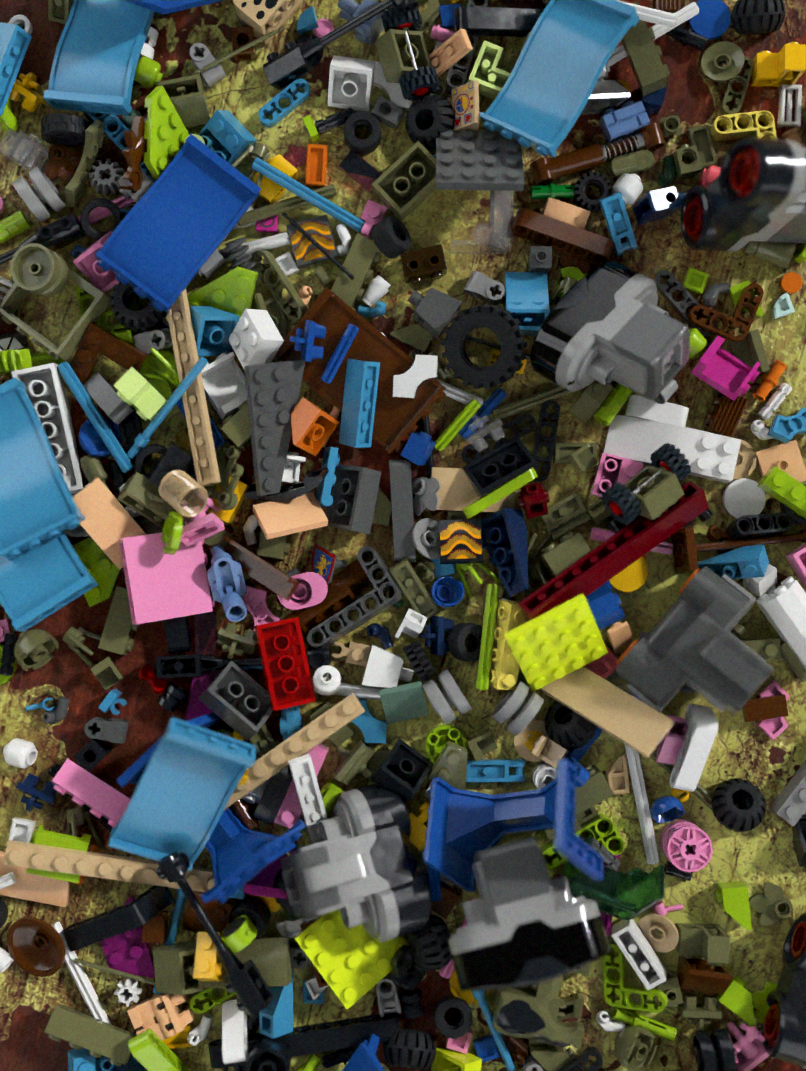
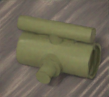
(354, 762)

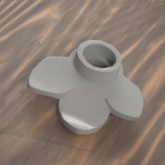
(425, 494)

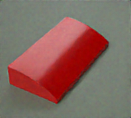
(284, 664)

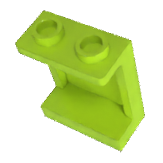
(60, 840)

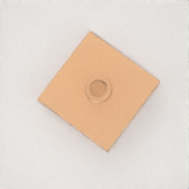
(785, 457)

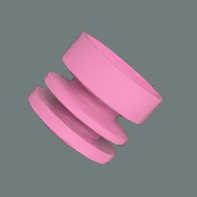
(678, 835)

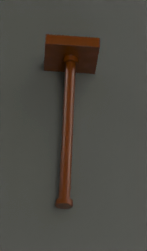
(686, 550)

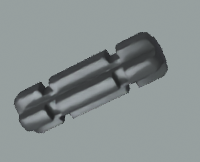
(611, 862)

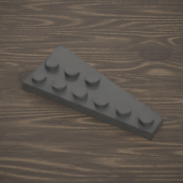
(271, 399)

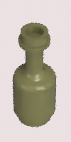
(92, 468)

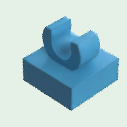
(111, 700)

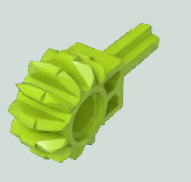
(21, 359)

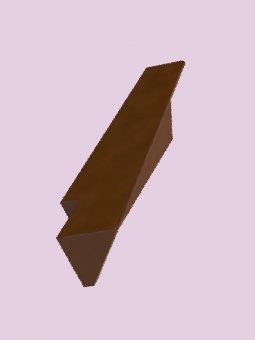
(340, 594)

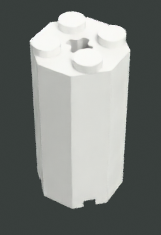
(786, 612)

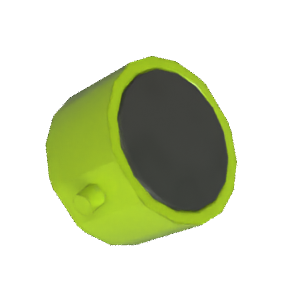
(239, 933)

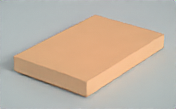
(290, 516)

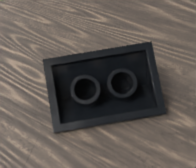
(499, 466)

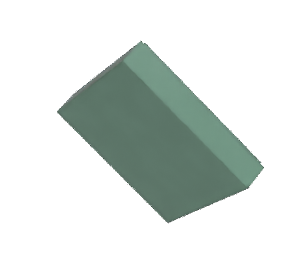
(403, 702)

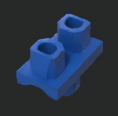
(309, 350)

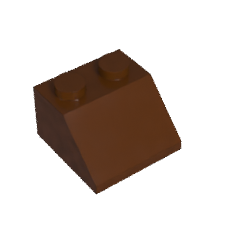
(216, 911)
(701, 976)

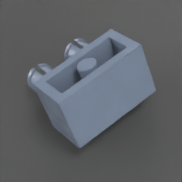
(368, 31)

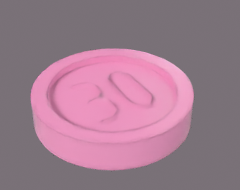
(324, 28)

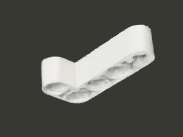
(695, 747)

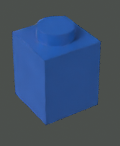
(418, 448)

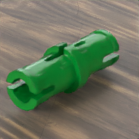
(552, 191)

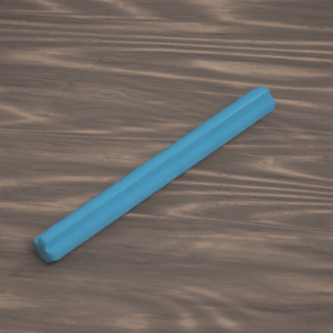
(307, 194)
(95, 417)

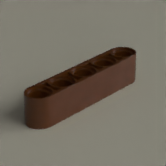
(562, 237)

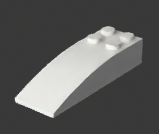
(50, 400)
(708, 453)

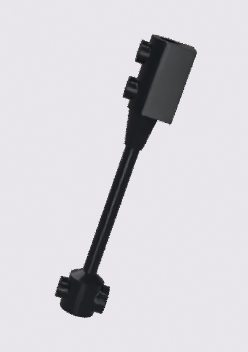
(296, 62)
(52, 236)
(197, 664)
(241, 977)

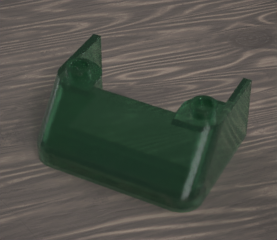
(618, 893)

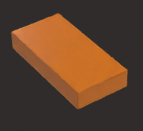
(316, 166)

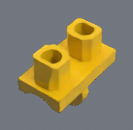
(25, 87)

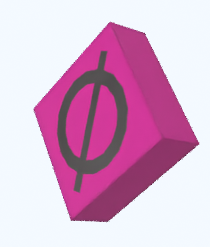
(268, 225)

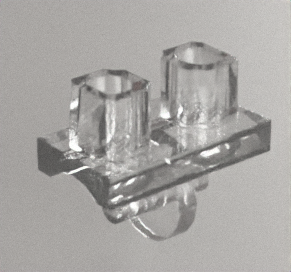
(493, 428)

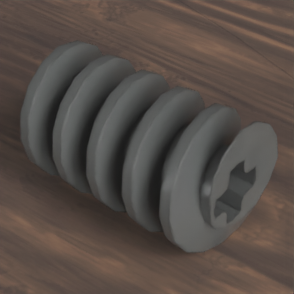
(238, 255)

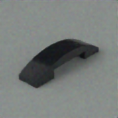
(293, 490)

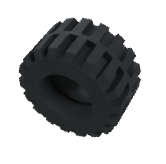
(133, 320)

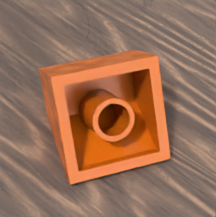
(311, 426)

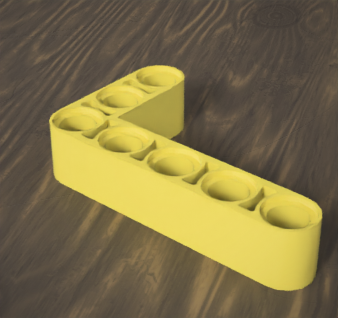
(750, 123)

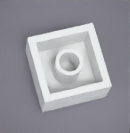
(255, 338)

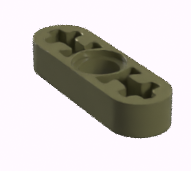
(738, 96)

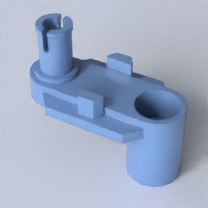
(227, 583)

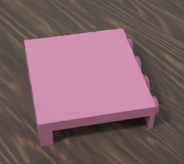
(164, 584)

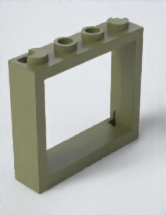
(17, 295)

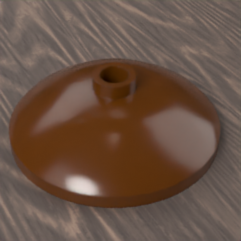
(36, 946)

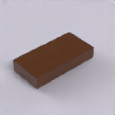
(765, 708)

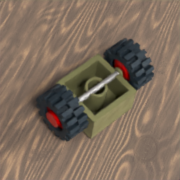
(405, 54)
(650, 489)

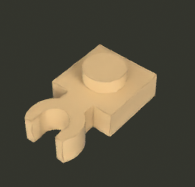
(356, 653)

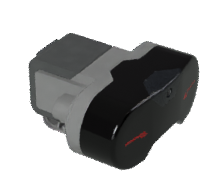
(612, 332)
(523, 923)

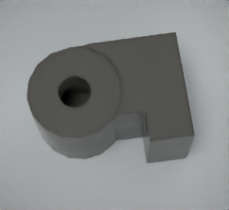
(387, 112)

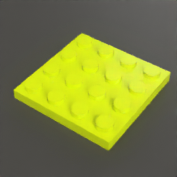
(556, 642)
(346, 957)

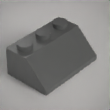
(605, 95)
(353, 498)
(238, 700)

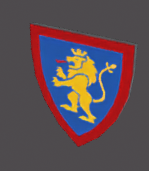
(325, 562)

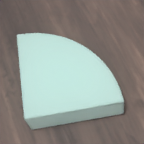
(782, 307)

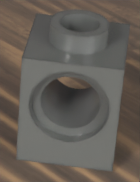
(540, 259)

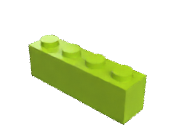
(785, 489)

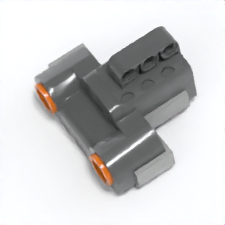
(697, 648)

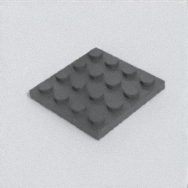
(478, 161)

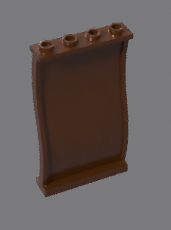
(393, 415)

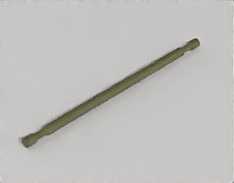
(243, 48)
(117, 972)

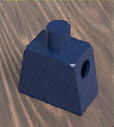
(658, 204)

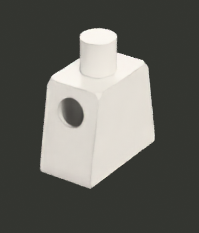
(385, 669)

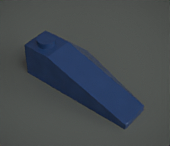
(506, 543)

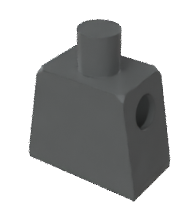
(434, 310)

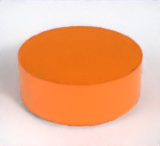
(791, 283)

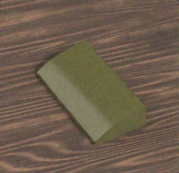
(271, 959)

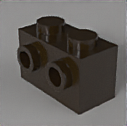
(423, 264)

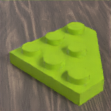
(163, 132)
(229, 292)
(100, 568)

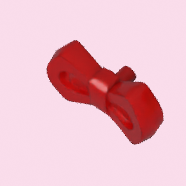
(147, 673)

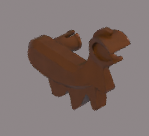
(136, 147)

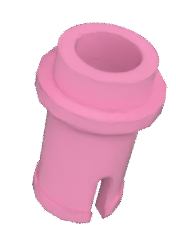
(440, 33)

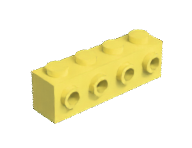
(504, 666)

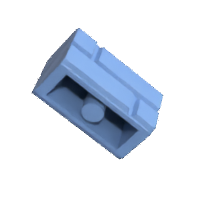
(624, 121)

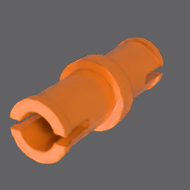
(769, 380)

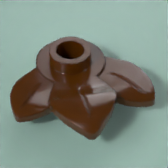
(63, 166)

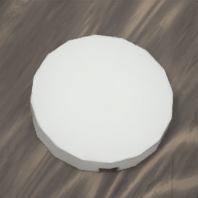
(743, 498)

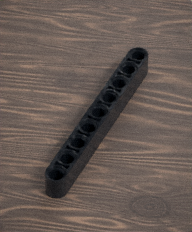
(321, 1036)

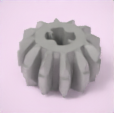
(103, 184)

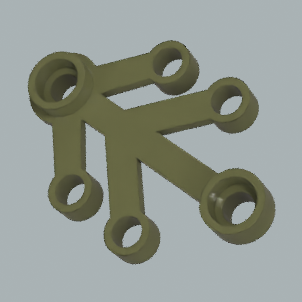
(226, 498)

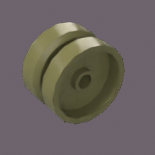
(39, 270)

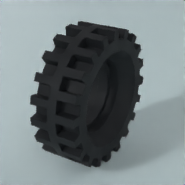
(510, 339)

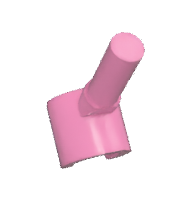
(660, 909)

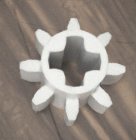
(124, 995)

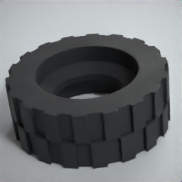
(64, 129)

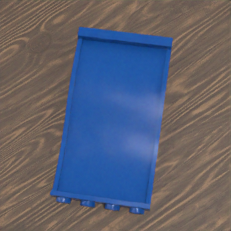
(178, 224)

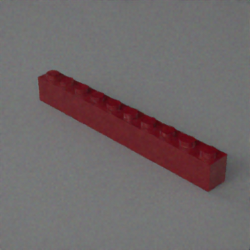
(615, 554)

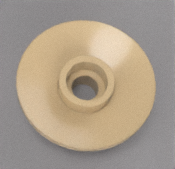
(659, 932)

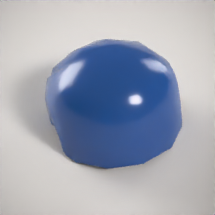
(447, 592)
(666, 809)

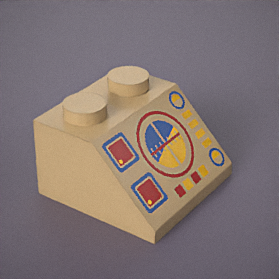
(466, 106)

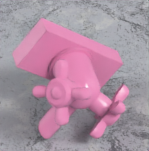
(201, 525)
(748, 1048)

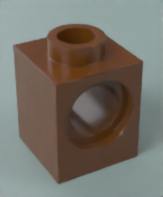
(241, 33)
(156, 929)

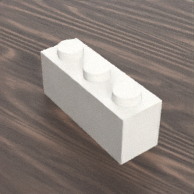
(639, 953)

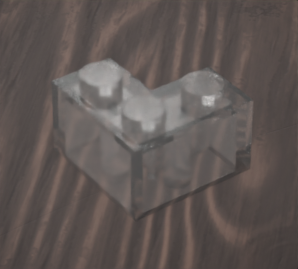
(24, 150)

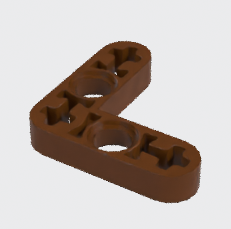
(735, 321)

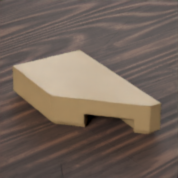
(618, 775)

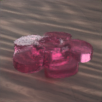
(295, 155)

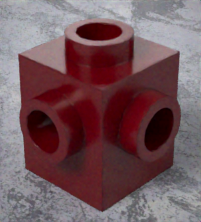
(534, 500)

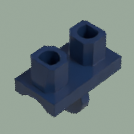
(435, 634)
(28, 786)

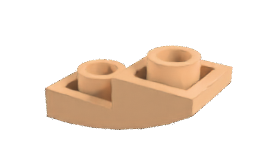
(566, 212)
(619, 637)

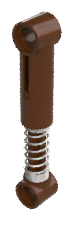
(548, 169)

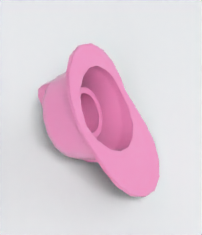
(309, 592)

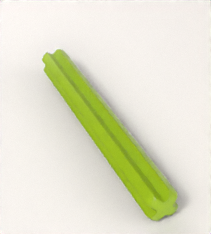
(487, 637)

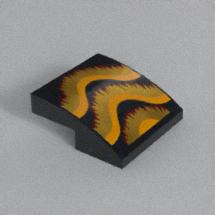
(460, 541)

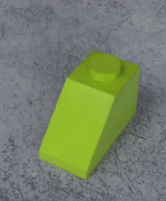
(734, 900)
(738, 1000)

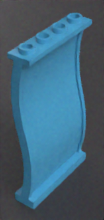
(98, 57)
(558, 71)
(32, 488)
(42, 581)
(182, 792)

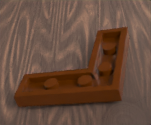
(98, 342)

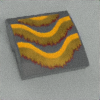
(305, 251)

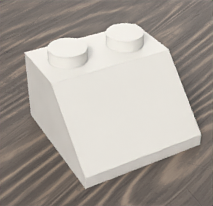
(350, 83)

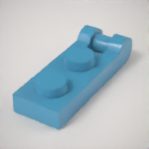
(618, 223)
(330, 459)
(495, 770)

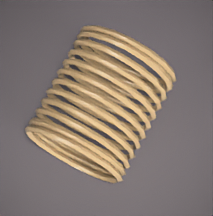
(190, 485)

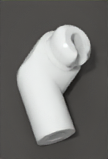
(345, 240)
(760, 430)
(608, 1023)
(200, 1032)

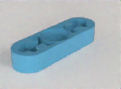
(283, 112)

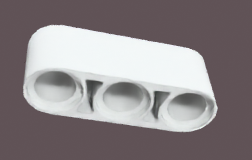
(650, 410)
(234, 1033)

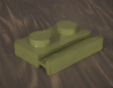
(565, 516)

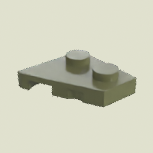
(451, 765)

